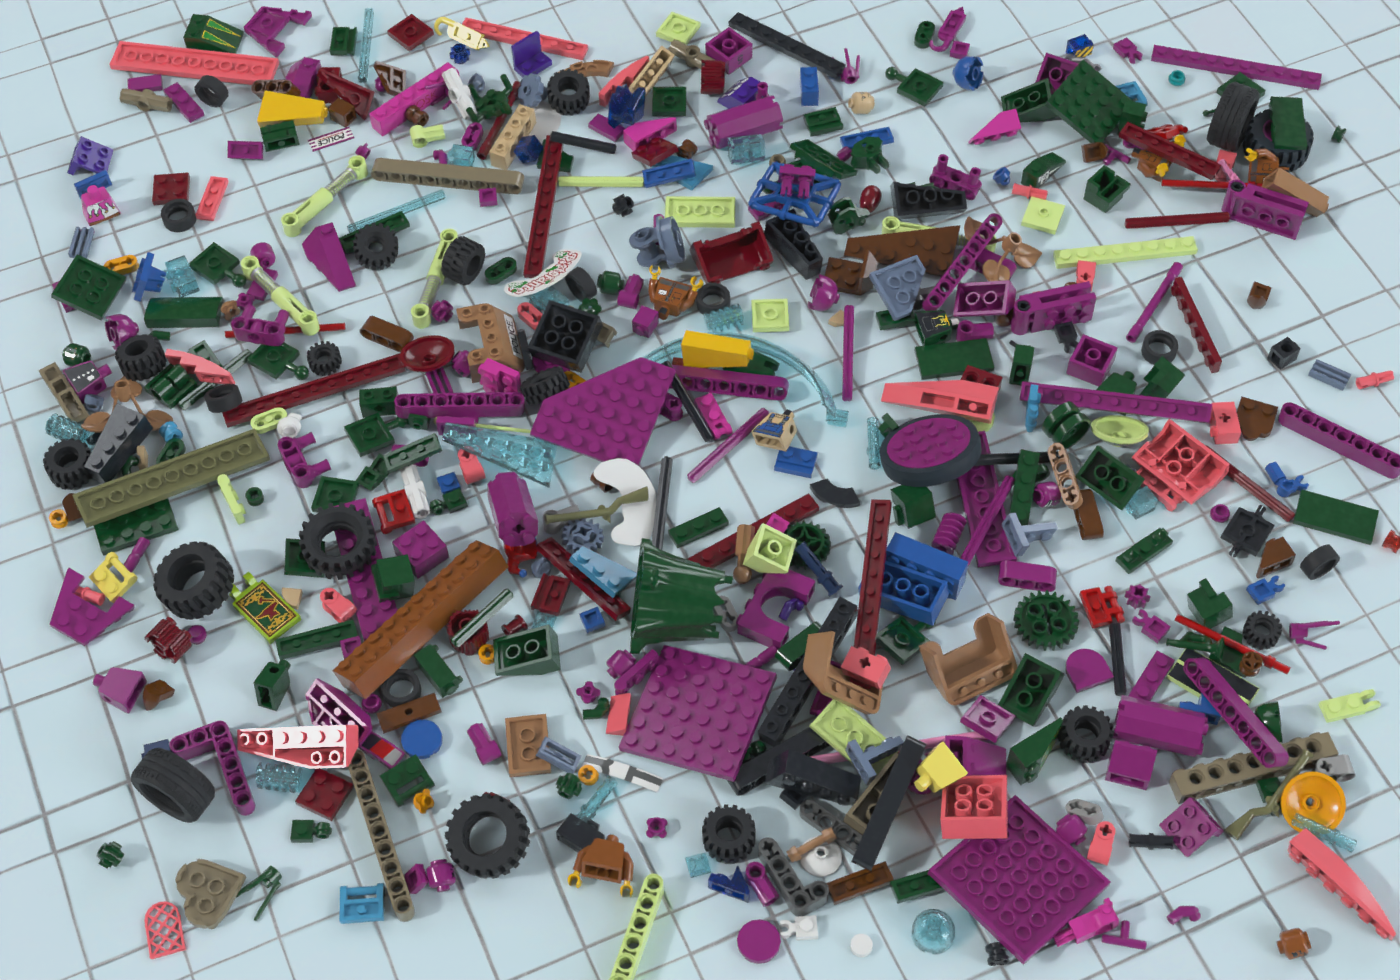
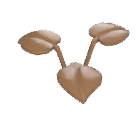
(1023, 254)
(123, 391)

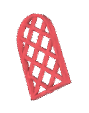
(163, 924)

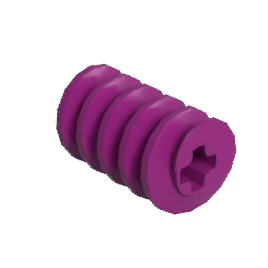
(949, 532)

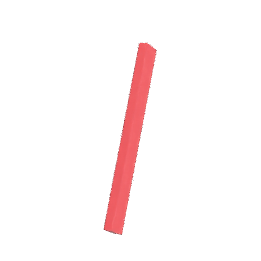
(512, 35)

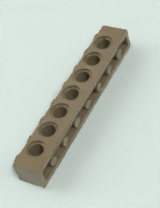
(1246, 775)

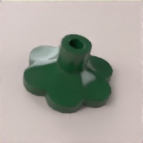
(595, 307)

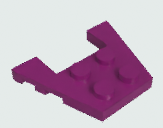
(269, 22)
(80, 618)

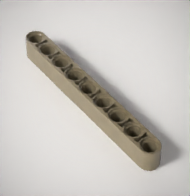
(447, 175)
(381, 842)

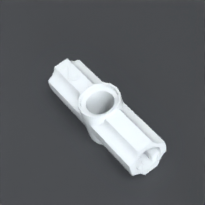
(458, 92)
(415, 491)

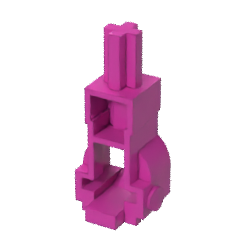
(1089, 925)

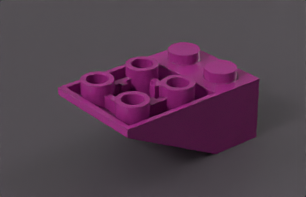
(977, 756)

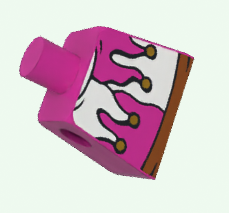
(98, 205)

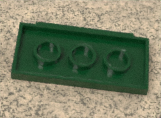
(1287, 123)
(821, 160)

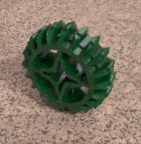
(814, 538)

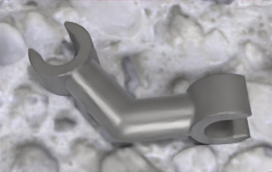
(1071, 57)

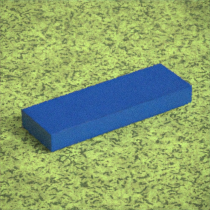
(883, 133)
(669, 173)

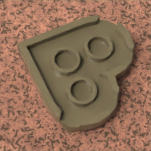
(207, 891)

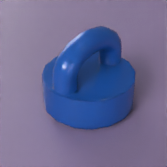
(1001, 175)

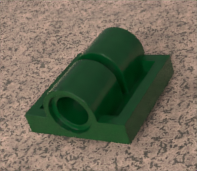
(171, 385)

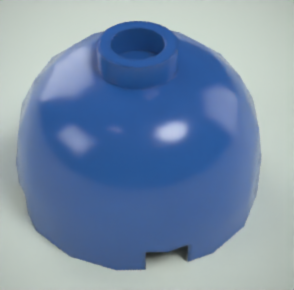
(968, 72)

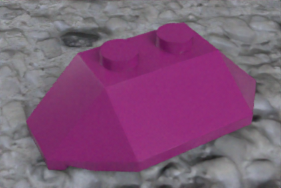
(333, 707)

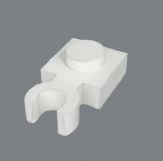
(804, 928)

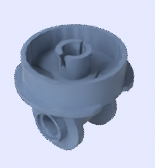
(670, 243)

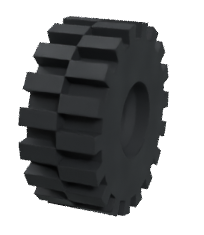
(375, 234)
(544, 385)

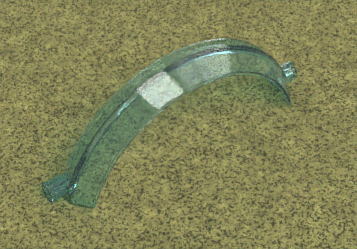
(833, 416)

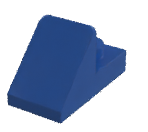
(1203, 706)

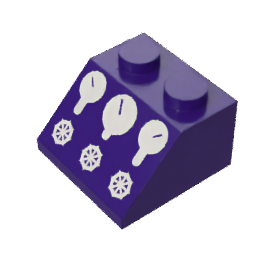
(740, 93)

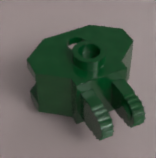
(870, 155)
(848, 215)

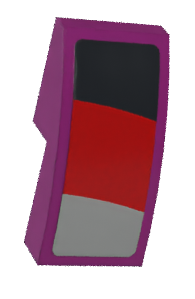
(382, 750)

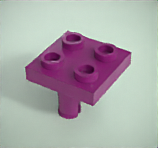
(794, 175)

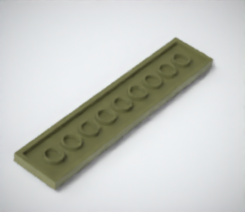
(170, 478)

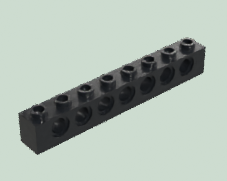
(799, 685)

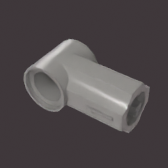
(554, 528)

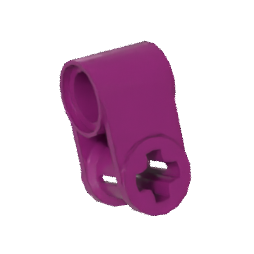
(672, 408)

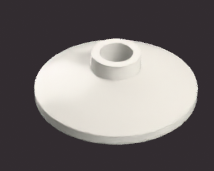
(822, 865)

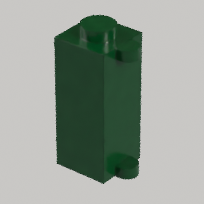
(437, 670)

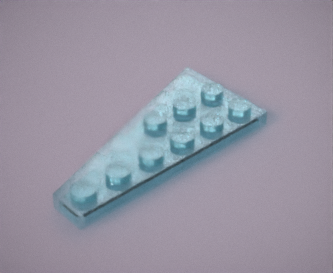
(516, 453)

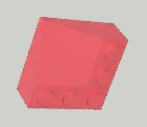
(975, 808)

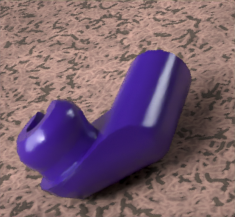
(789, 606)

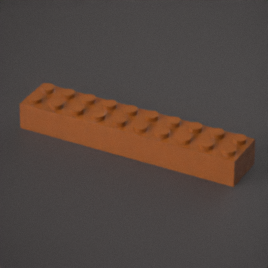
(420, 619)

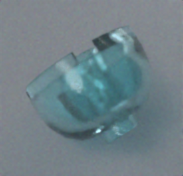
(933, 931)

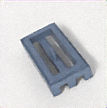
(75, 239)
(1330, 372)
(558, 758)

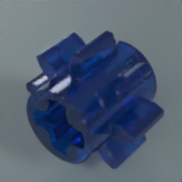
(459, 53)

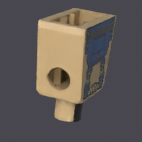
(776, 430)

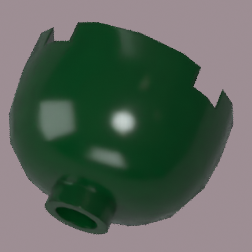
(1270, 716)

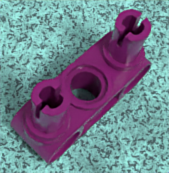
(950, 178)
(259, 330)
(295, 462)

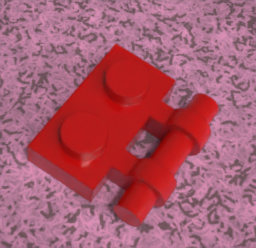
(1168, 131)
(1096, 608)

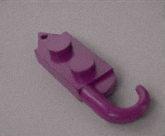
(949, 29)

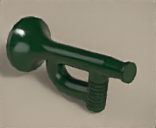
(1205, 644)

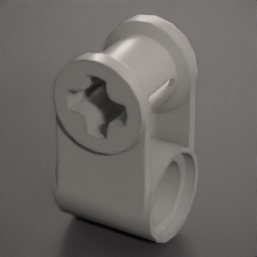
(1336, 767)

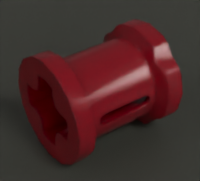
(515, 626)

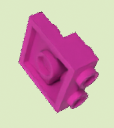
(498, 377)

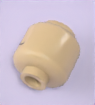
(861, 102)

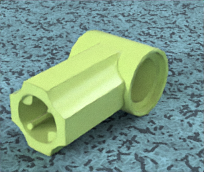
(421, 136)

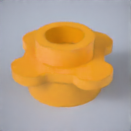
(423, 801)

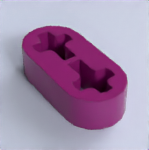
(476, 137)

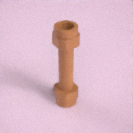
(795, 853)

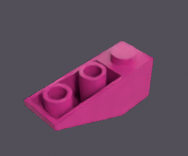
(1003, 124)

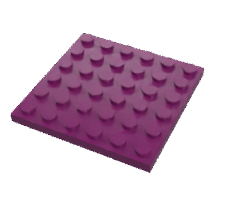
(698, 712)
(1022, 883)

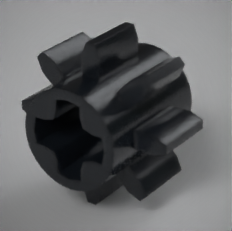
(623, 205)

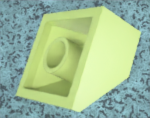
(770, 551)

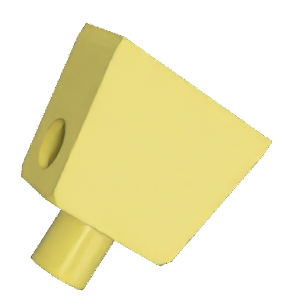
(939, 769)

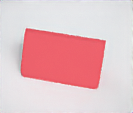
(618, 714)

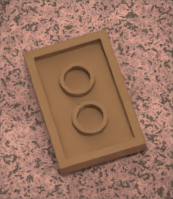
(523, 741)

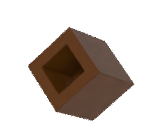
(342, 112)

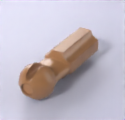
(745, 535)

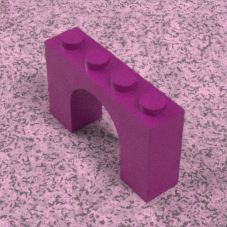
(756, 624)

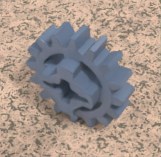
(582, 534)

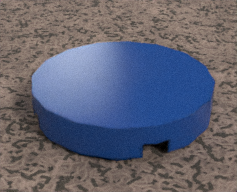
(421, 738)

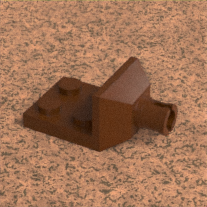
(852, 276)

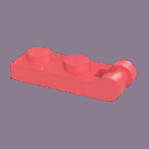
(1160, 490)

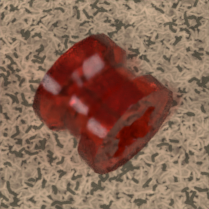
(1392, 541)

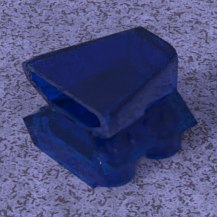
(626, 107)

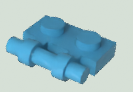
(1032, 408)

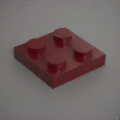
(410, 32)
(654, 151)
(170, 187)
(324, 794)

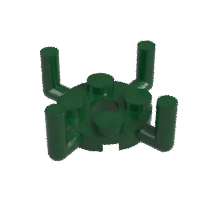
(492, 103)

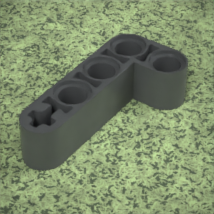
(788, 875)

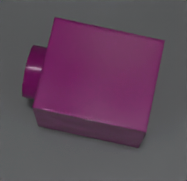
(645, 321)

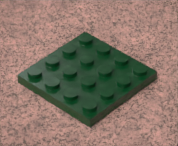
(1088, 103)
(126, 529)

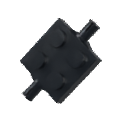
(1247, 531)

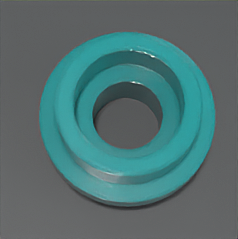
(1177, 78)

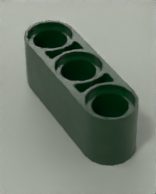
(792, 652)

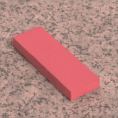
(211, 198)

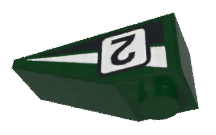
(1041, 170)

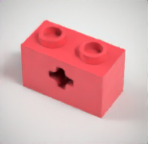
(1224, 423)
(873, 675)

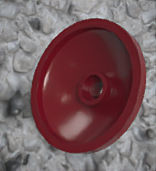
(427, 353)

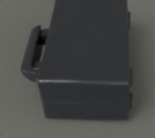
(578, 836)

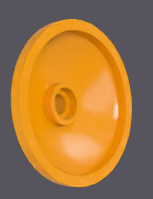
(1327, 798)

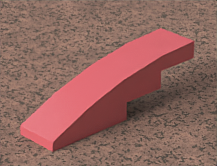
(626, 76)
(203, 368)

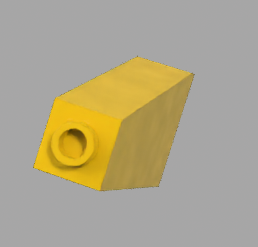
(283, 107)
(712, 350)

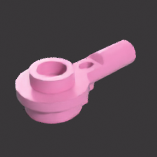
(1230, 175)

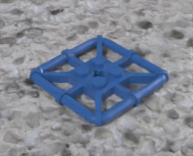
(826, 183)

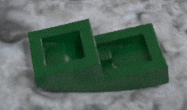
(373, 475)

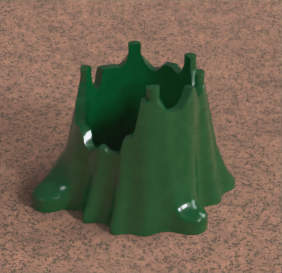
(673, 599)

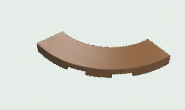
(594, 68)

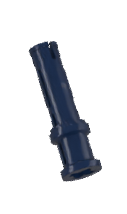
(824, 577)

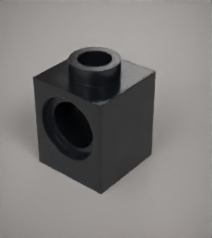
(1284, 353)

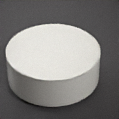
(861, 945)

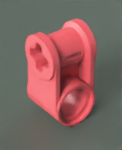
(1230, 158)
(1085, 271)
(470, 467)
(337, 605)
(1101, 846)

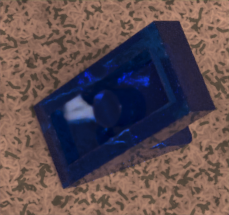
(734, 888)

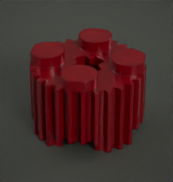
(712, 77)
(169, 640)
(473, 643)

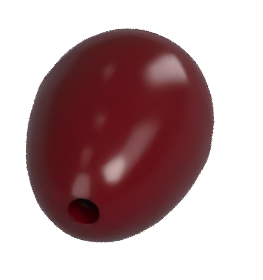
(870, 198)

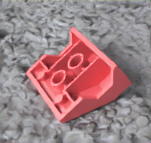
(1182, 462)

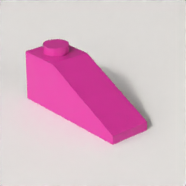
(643, 132)

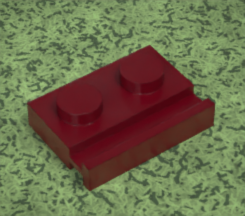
(550, 594)

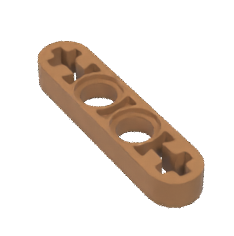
(1067, 474)

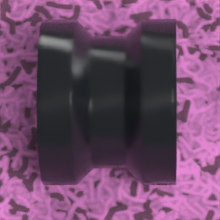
(996, 954)

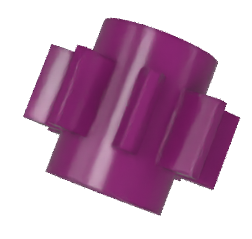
(442, 310)
(1137, 596)

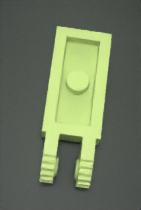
(231, 498)
(1348, 706)

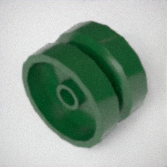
(1066, 424)

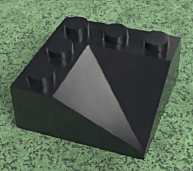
(565, 336)

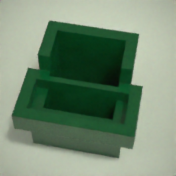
(1105, 189)
(1162, 379)
(913, 505)
(393, 578)
(1208, 606)

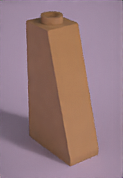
(1292, 186)

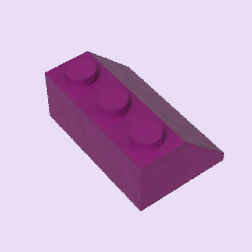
(1055, 69)
(984, 298)

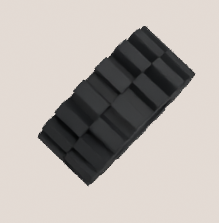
(324, 350)
(1259, 639)

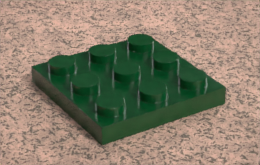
(88, 287)

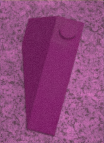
(304, 75)
(326, 253)

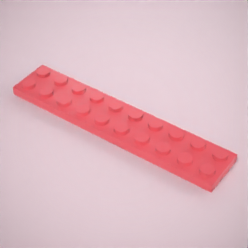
(192, 63)

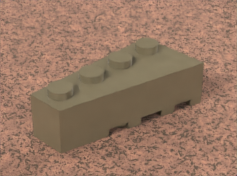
(863, 808)

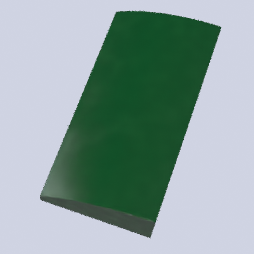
(183, 312)

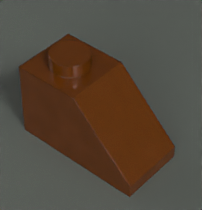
(1275, 556)

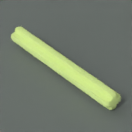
(600, 181)

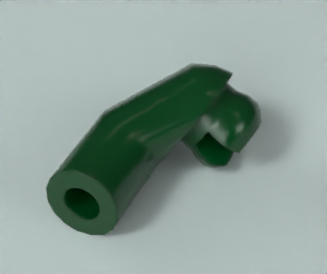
(161, 335)
(132, 461)
(599, 711)

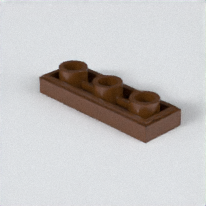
(398, 716)

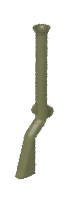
(636, 496)
(1237, 828)

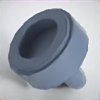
(476, 80)
(93, 400)
(541, 566)

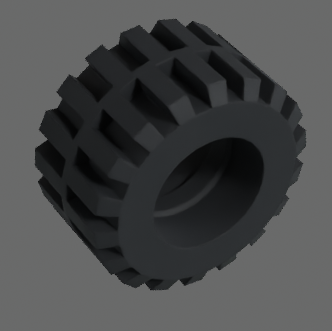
(568, 103)
(463, 260)
(140, 357)
(59, 456)
(1086, 719)
(733, 849)

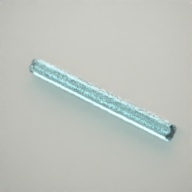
(365, 45)
(405, 208)

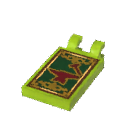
(264, 608)

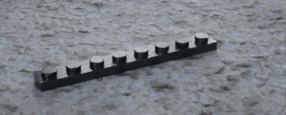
(786, 45)

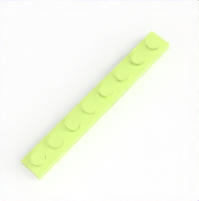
(1126, 252)

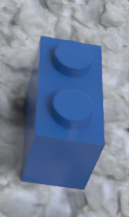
(809, 86)

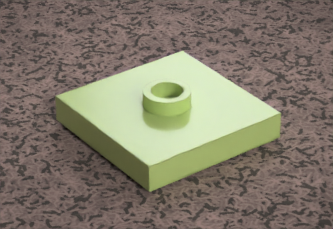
(678, 28)
(1043, 215)
(770, 315)

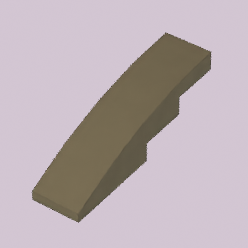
(63, 393)

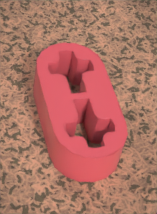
(528, 318)

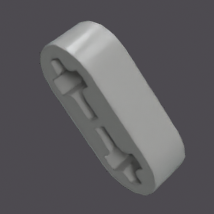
(729, 611)
(1088, 812)

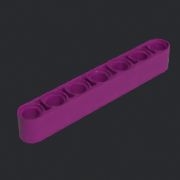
(968, 257)
(733, 379)
(460, 404)
(1340, 440)
(1236, 712)

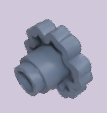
(531, 90)

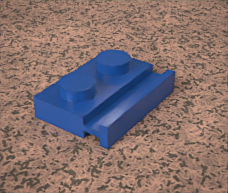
(796, 462)

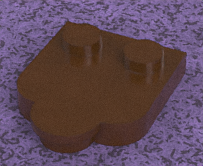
(1255, 418)

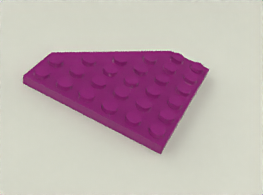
(608, 413)

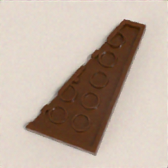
(932, 246)

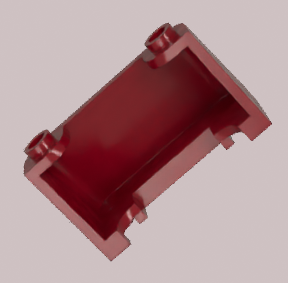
(732, 254)

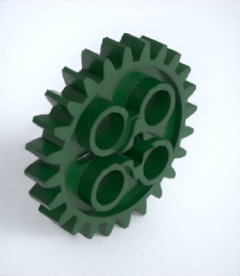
(1063, 617)

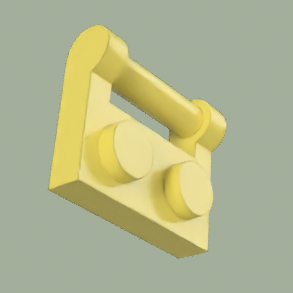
(108, 581)

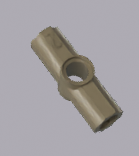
(691, 54)
(146, 100)

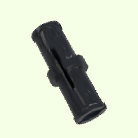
(1151, 841)

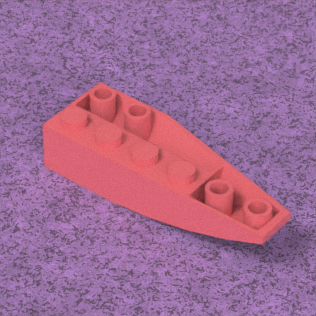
(950, 397)
(302, 746)
(1339, 878)

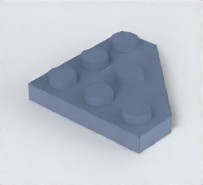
(899, 285)

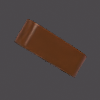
(277, 86)
(386, 333)
(1088, 516)

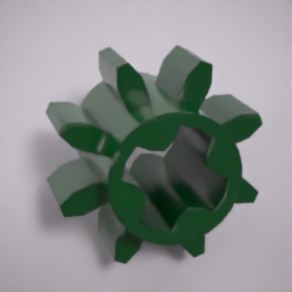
(568, 786)
(110, 854)

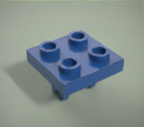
(147, 277)

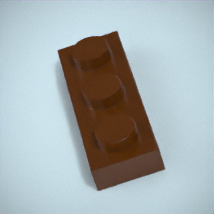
(859, 883)

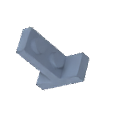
(1021, 536)
(864, 760)

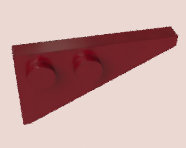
(350, 92)

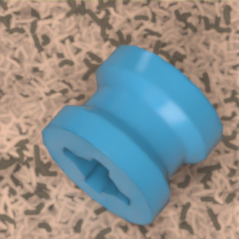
(170, 431)

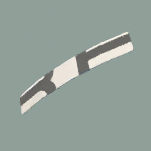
(624, 772)

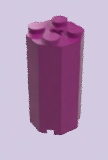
(744, 120)
(512, 509)
(1160, 726)

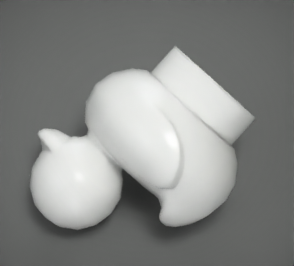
(290, 425)

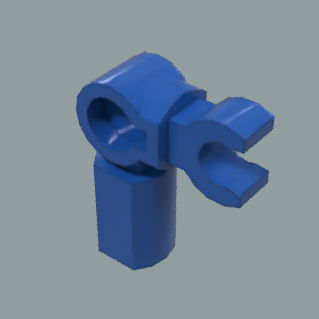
(1285, 486)

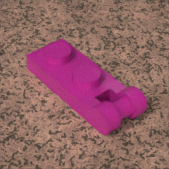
(713, 415)

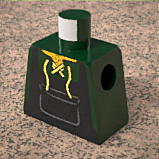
(934, 326)

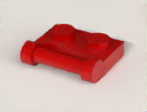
(400, 510)

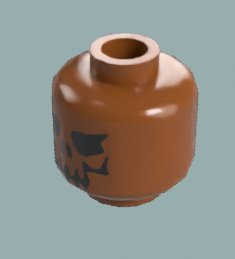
(1294, 943)

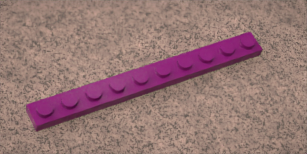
(1233, 66)
(1121, 402)

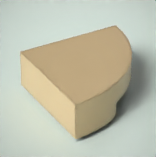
(837, 319)
(141, 451)
(292, 596)

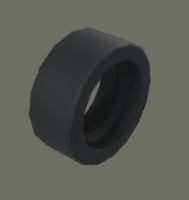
(205, 95)
(182, 224)
(581, 284)
(712, 289)
(1162, 337)
(223, 398)
(1319, 562)
(401, 674)

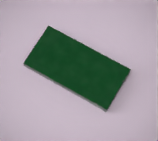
(953, 358)
(1336, 517)

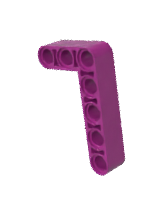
(211, 742)

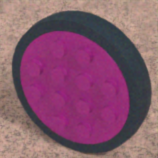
(930, 450)

